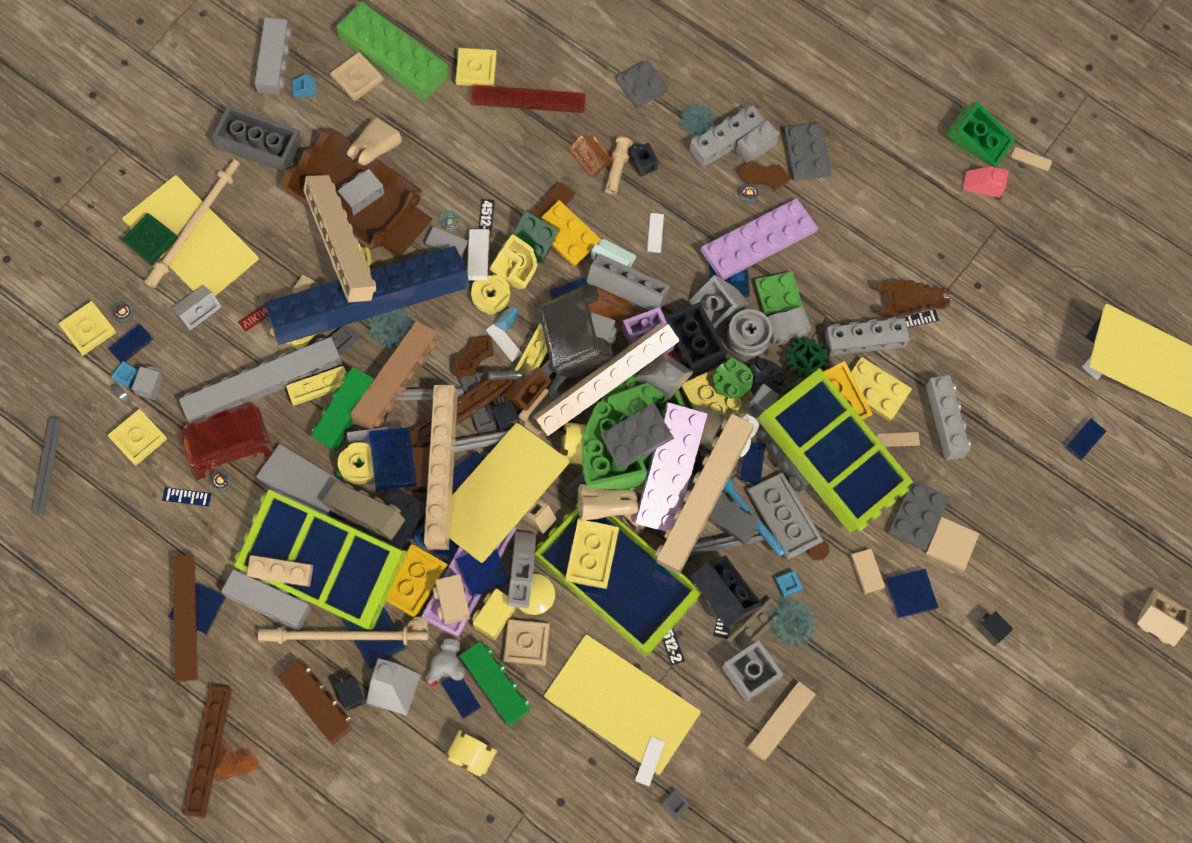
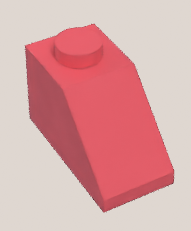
(986, 181)

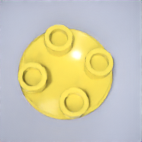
(541, 595)

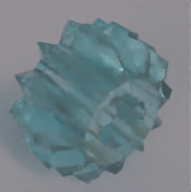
(697, 119)

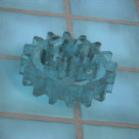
(384, 328)
(793, 615)

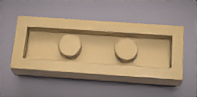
(280, 570)

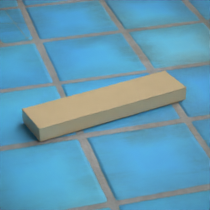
(781, 721)

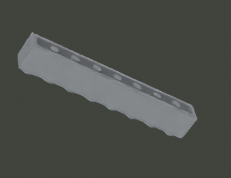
(260, 381)

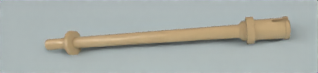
(161, 268)
(281, 635)

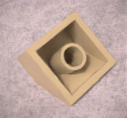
(1164, 618)

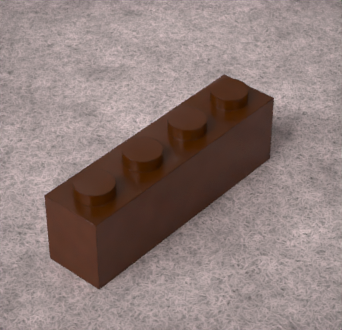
(315, 703)

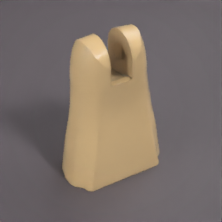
(374, 141)
(605, 502)

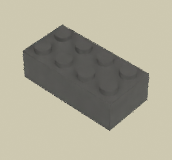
(257, 138)

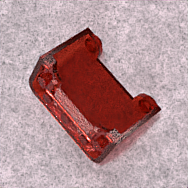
(225, 440)

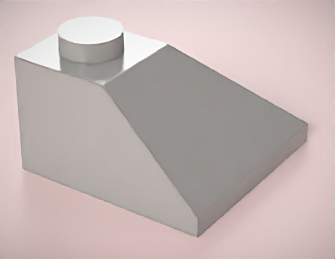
(719, 301)
(665, 374)
(392, 687)

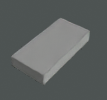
(440, 240)

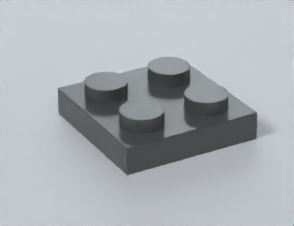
(642, 84)

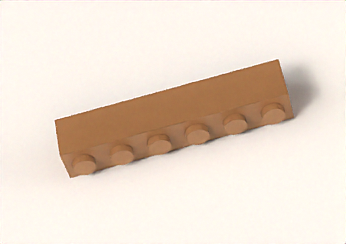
(394, 376)

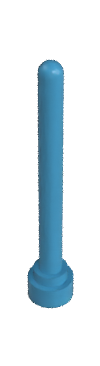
(729, 488)

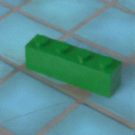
(337, 415)
(495, 684)

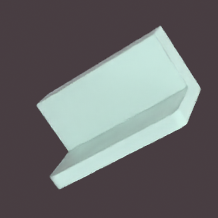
(613, 252)

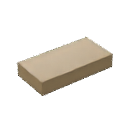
(868, 571)

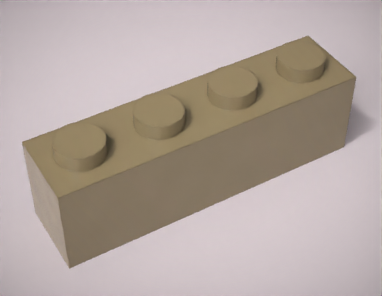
(364, 510)

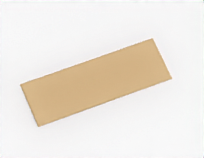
(1031, 158)
(899, 439)

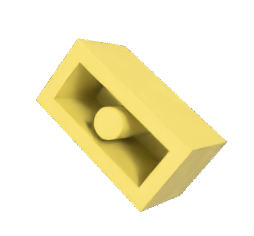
(493, 615)

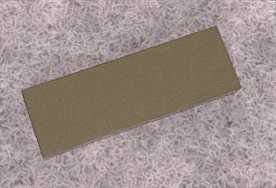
(754, 626)

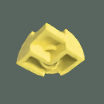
(515, 262)

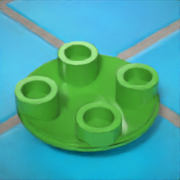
(732, 379)

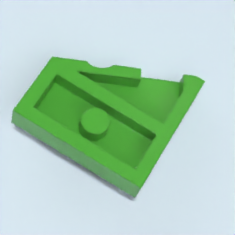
(635, 399)

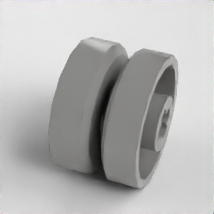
(749, 334)

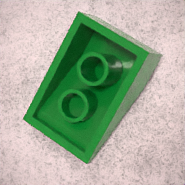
(980, 134)

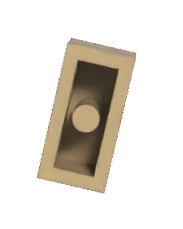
(452, 600)

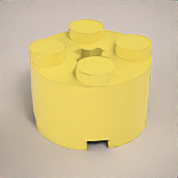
(572, 442)
(472, 753)

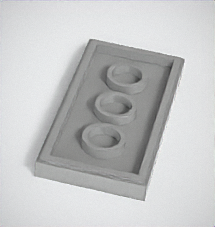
(297, 478)
(784, 515)

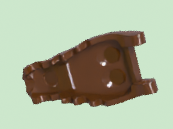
(908, 298)

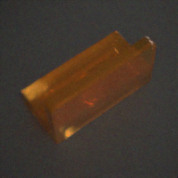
(591, 154)
(612, 307)

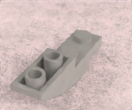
(522, 570)

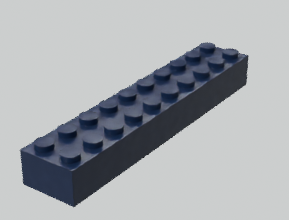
(396, 287)

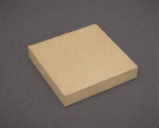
(356, 76)
(952, 544)
(526, 642)

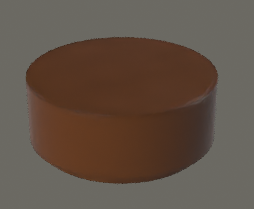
(819, 551)

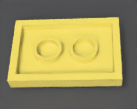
(881, 390)
(592, 554)

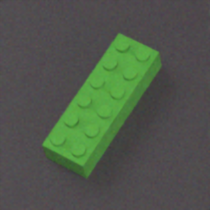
(392, 51)

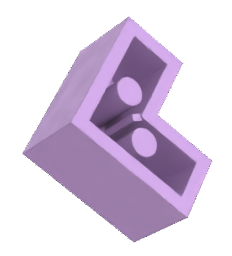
(641, 324)

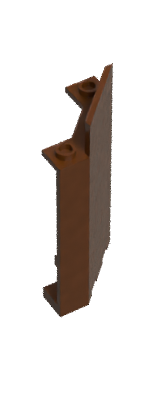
(388, 221)

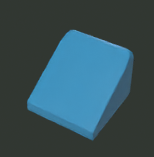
(303, 86)
(506, 319)

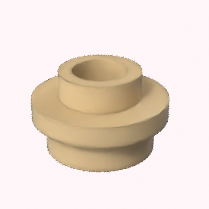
(418, 624)

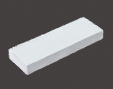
(478, 254)

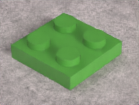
(778, 293)

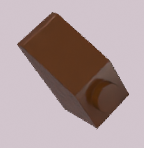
(527, 389)

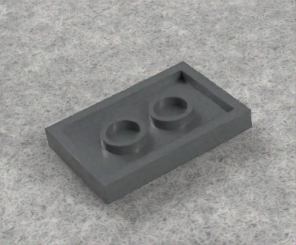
(807, 152)
(637, 436)
(918, 515)

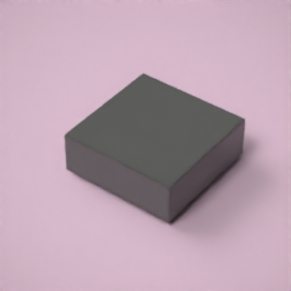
(675, 804)

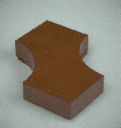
(770, 176)
(467, 363)

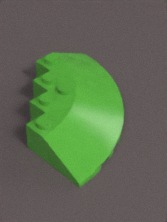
(597, 462)

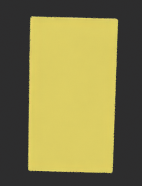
(212, 251)
(1144, 359)
(502, 491)
(621, 702)

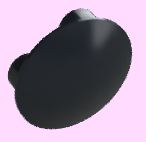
(766, 373)

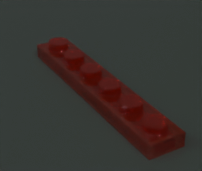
(528, 98)

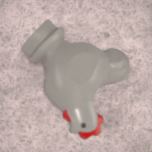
(446, 664)

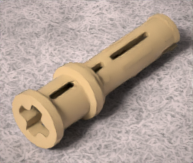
(619, 157)

